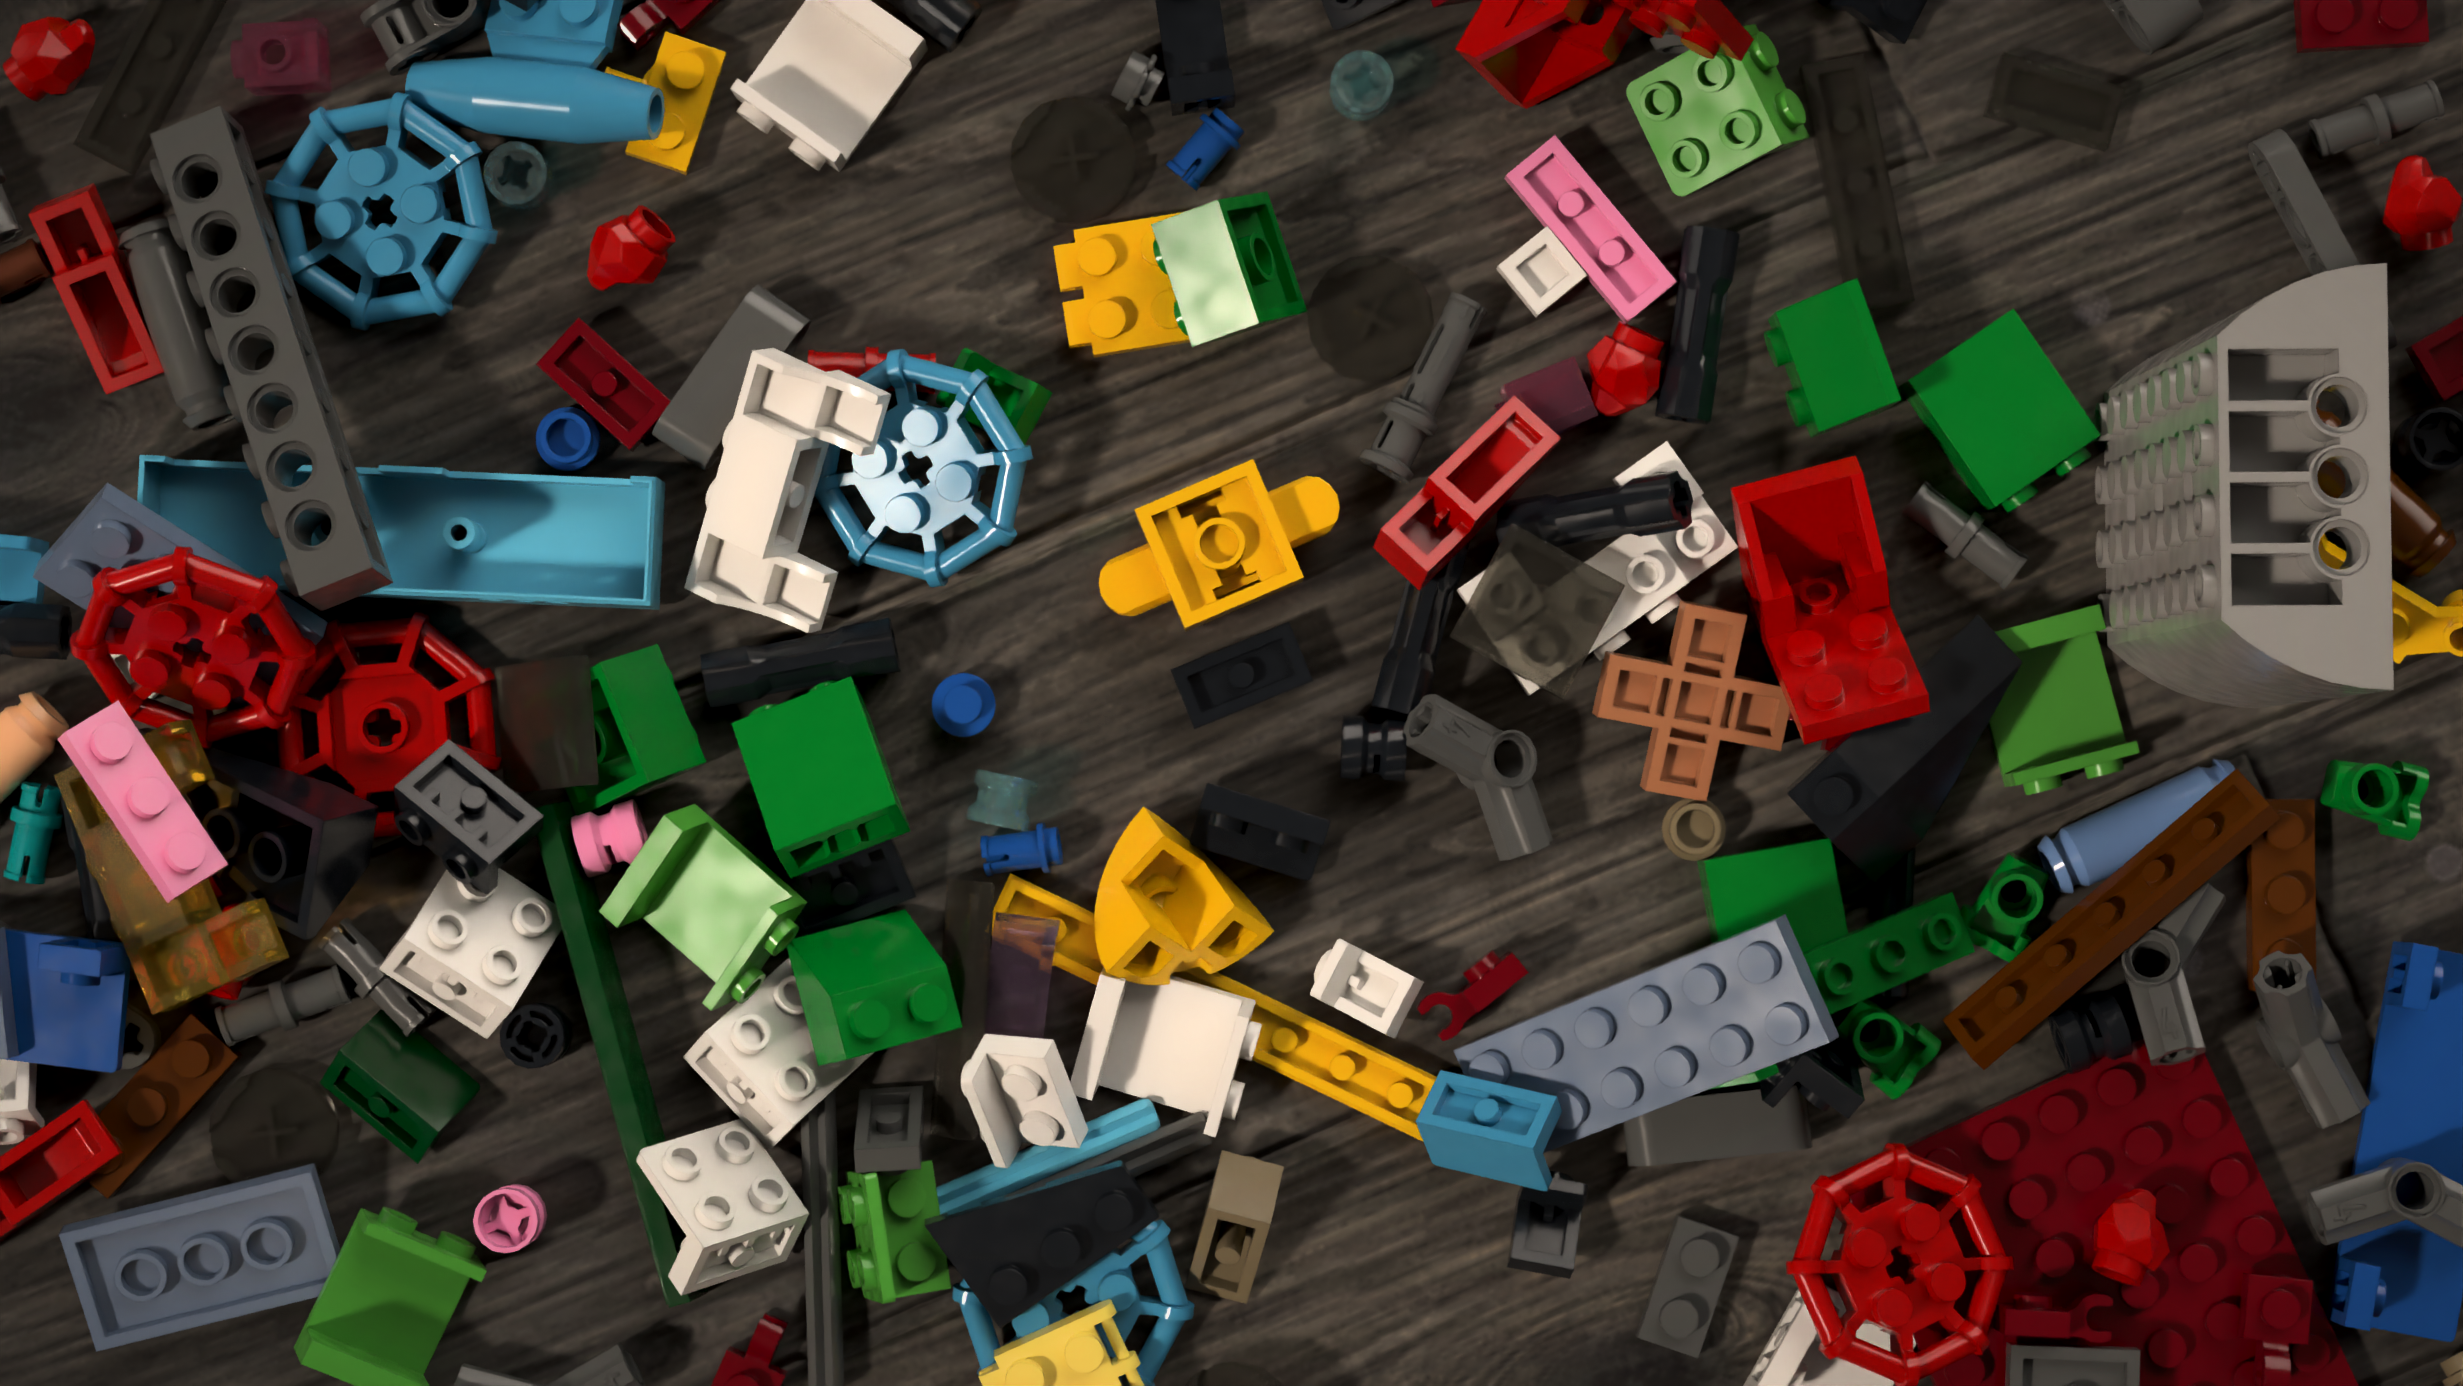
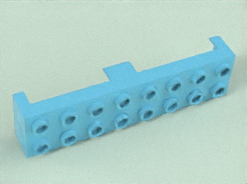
(447, 530)

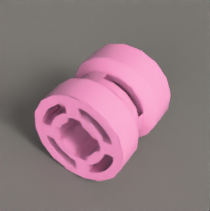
(609, 837)
(499, 1223)

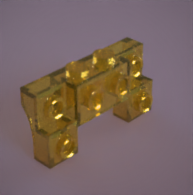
(177, 945)

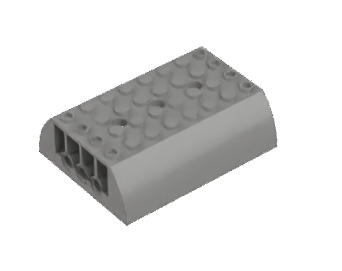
(2224, 509)

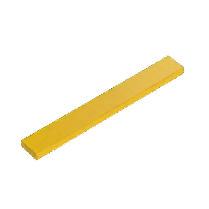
(1288, 1038)

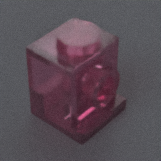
(302, 68)

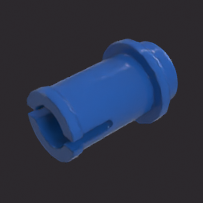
(1206, 145)
(1022, 850)

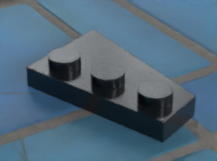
(1038, 1240)

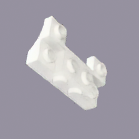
(768, 485)
(1651, 564)

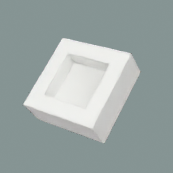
(1541, 271)

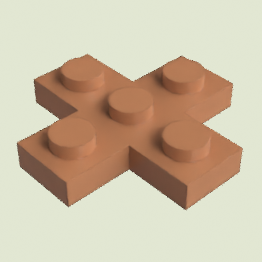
(1692, 701)

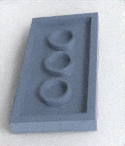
(123, 533)
(202, 1257)

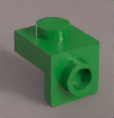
(1018, 396)

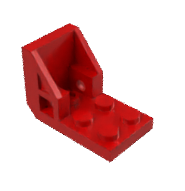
(1546, 46)
(1824, 600)

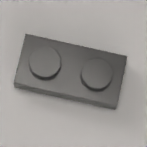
(889, 1130)
(1687, 1286)

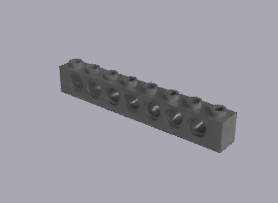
(351, 556)

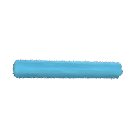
(1043, 1161)

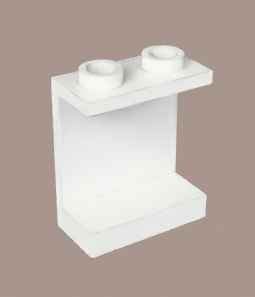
(830, 77)
(1167, 1045)

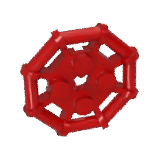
(206, 605)
(392, 686)
(1934, 1273)

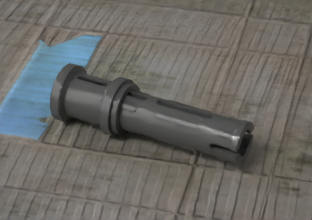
(1412, 414)

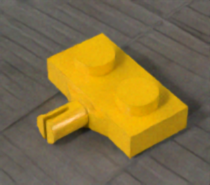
(687, 78)

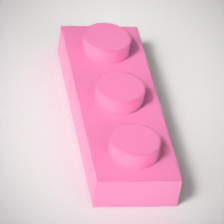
(1590, 229)
(142, 801)

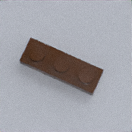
(2282, 887)
(162, 1097)

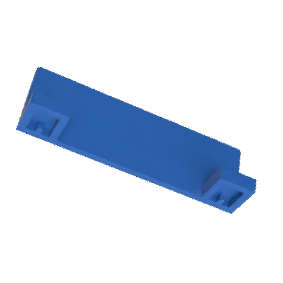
(69, 999)
(2402, 1273)

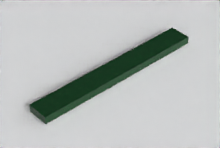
(611, 1031)

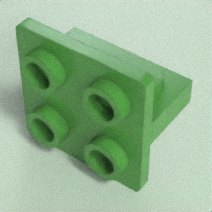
(893, 1247)

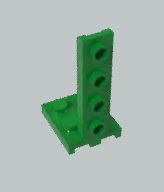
(1883, 957)

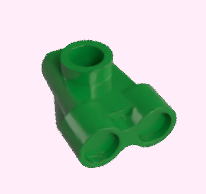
(2378, 794)
(2001, 921)
(1893, 1048)

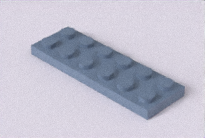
(1662, 1032)

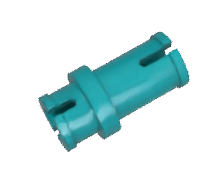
(33, 832)

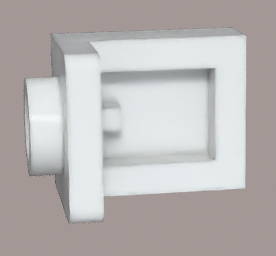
(1365, 987)

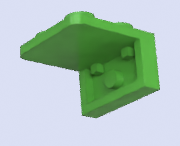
(1716, 113)

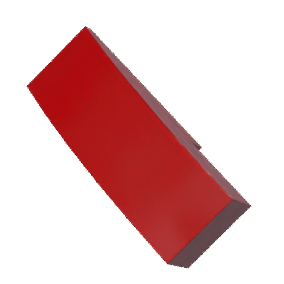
(96, 287)
(1465, 492)
(52, 1165)

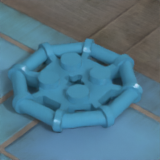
(418, 203)
(954, 478)
(1103, 1280)

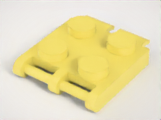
(1066, 1354)

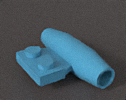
(542, 78)

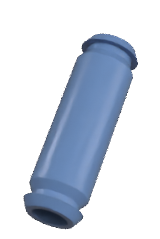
(2111, 837)

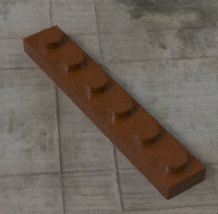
(2111, 919)

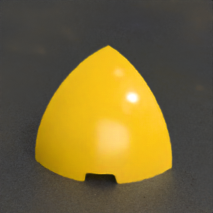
(1169, 908)

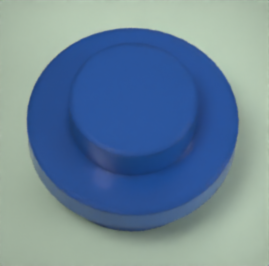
(568, 439)
(963, 705)

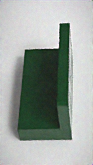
(399, 1085)

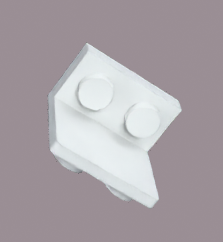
(475, 949)
(765, 1059)
(726, 1201)
(1795, 1358)

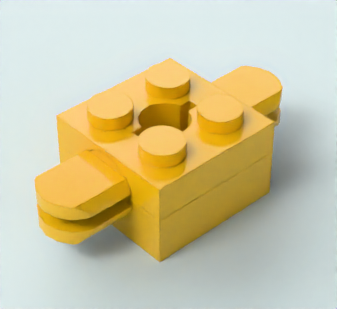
(1219, 545)

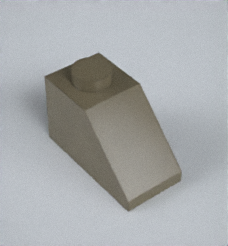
(1234, 1226)

